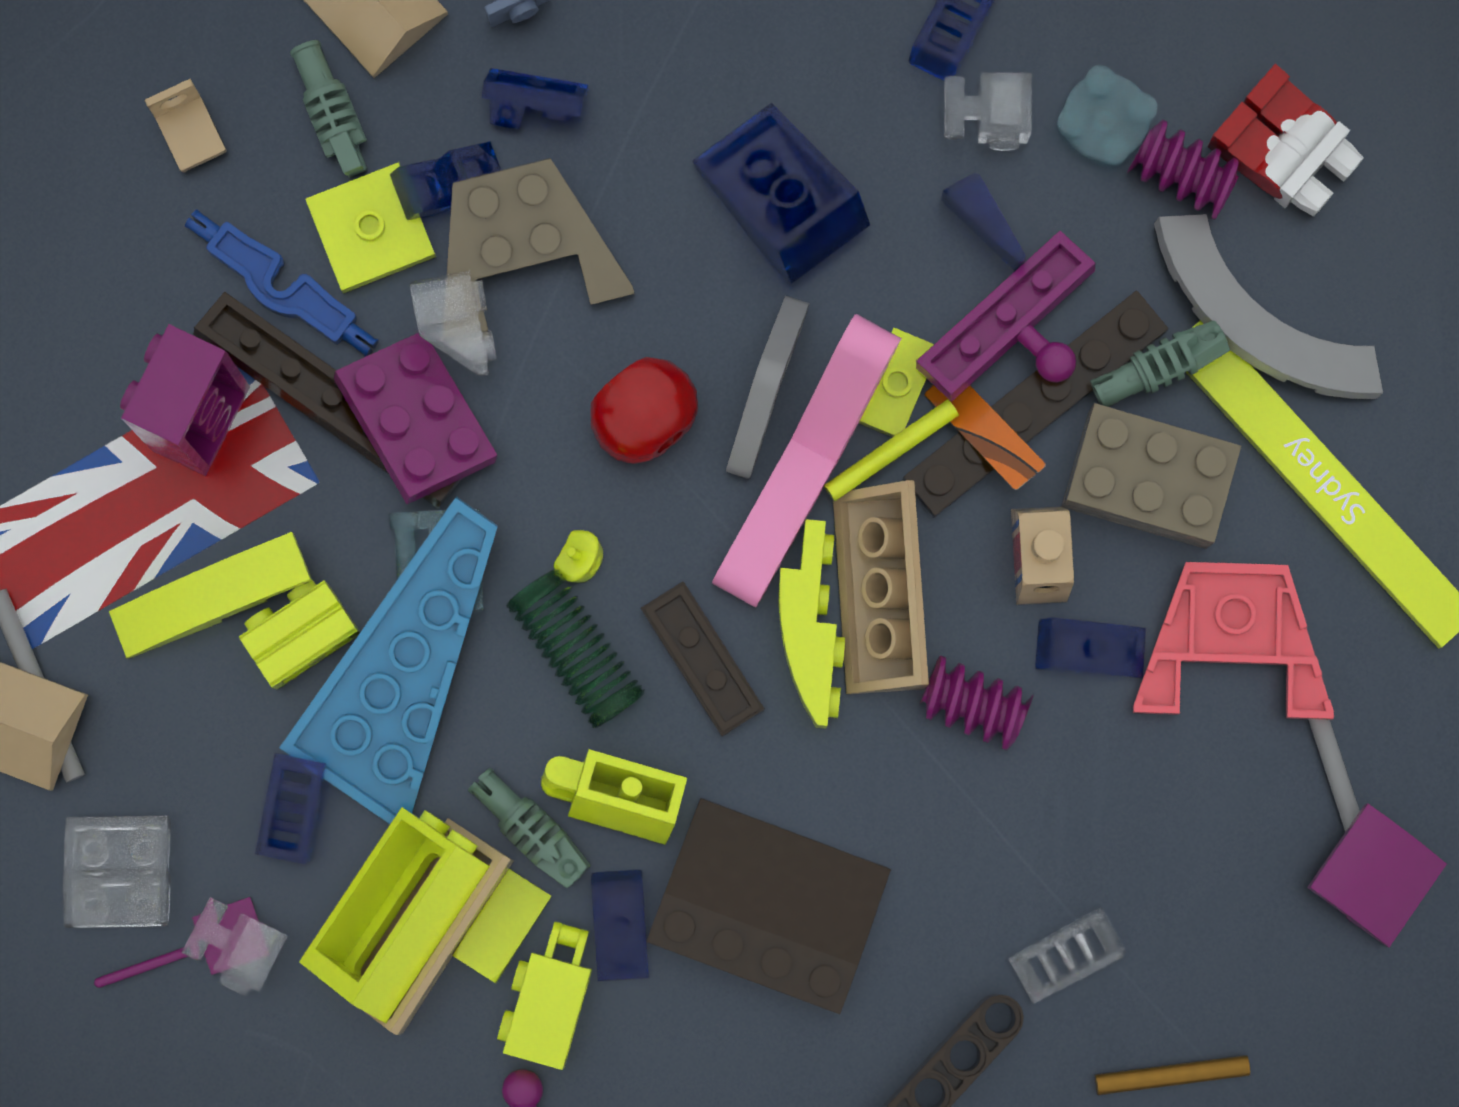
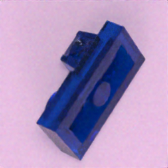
(514, 91)

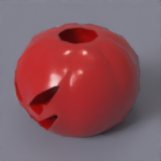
(644, 410)

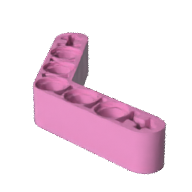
(807, 460)

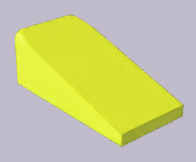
(502, 926)

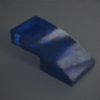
(428, 185)

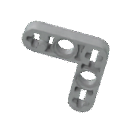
(766, 386)

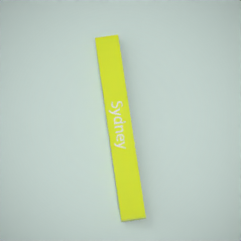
(1332, 494)

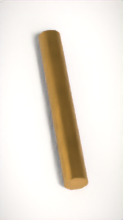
(1172, 1075)

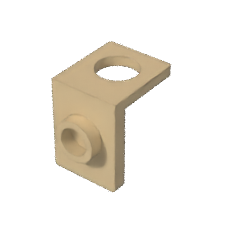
(186, 125)

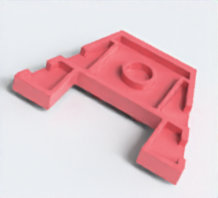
(1238, 618)

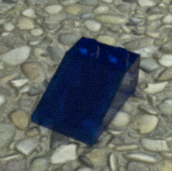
(783, 192)

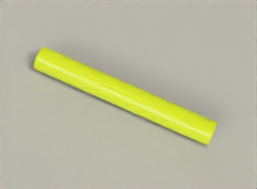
(891, 450)

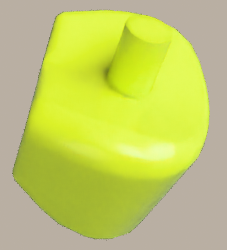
(579, 557)

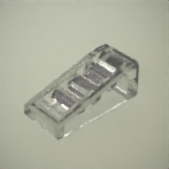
(1113, 951)

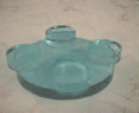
(1106, 116)

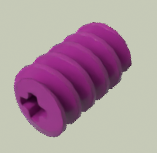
(1186, 168)
(975, 703)

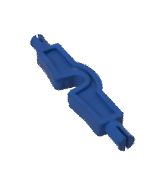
(301, 300)

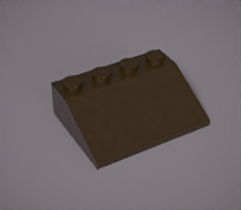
(769, 906)

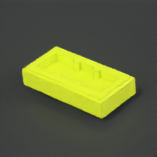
(898, 388)

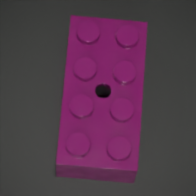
(184, 399)

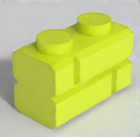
(298, 633)

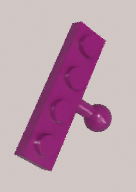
(1010, 317)

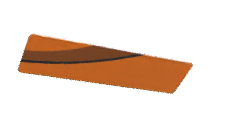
(991, 436)

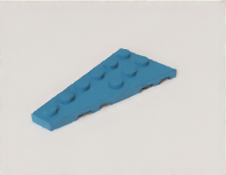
(391, 686)

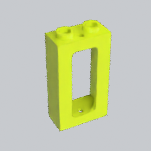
(375, 901)

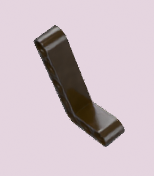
(938, 1063)

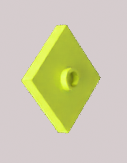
(368, 230)

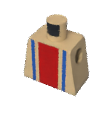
(1042, 554)

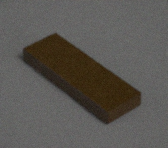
(702, 659)

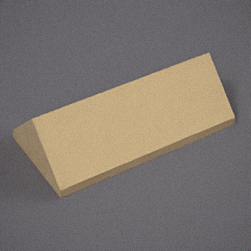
(378, 29)
(881, 589)
(35, 725)
(430, 973)

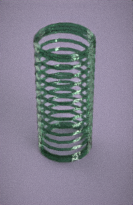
(611, 705)

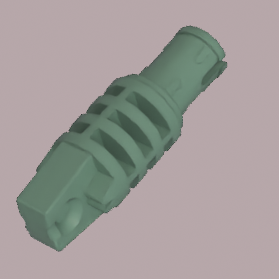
(330, 109)
(1145, 371)
(531, 830)

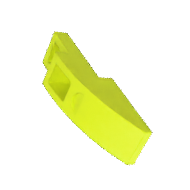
(809, 645)

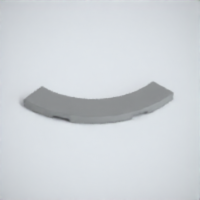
(1253, 331)

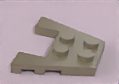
(526, 220)

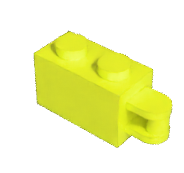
(617, 794)
(547, 1001)

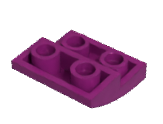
(1377, 875)

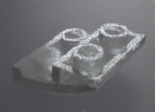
(116, 871)

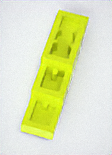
(210, 595)

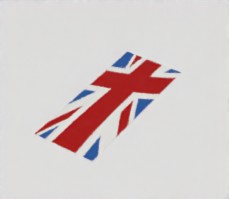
(138, 514)

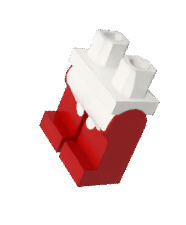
(1285, 142)

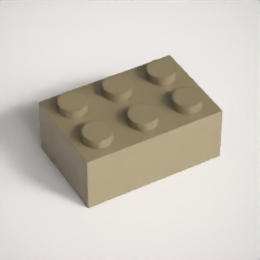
(1151, 476)

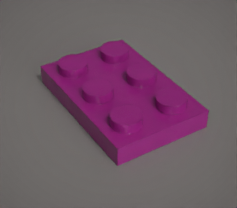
(415, 417)

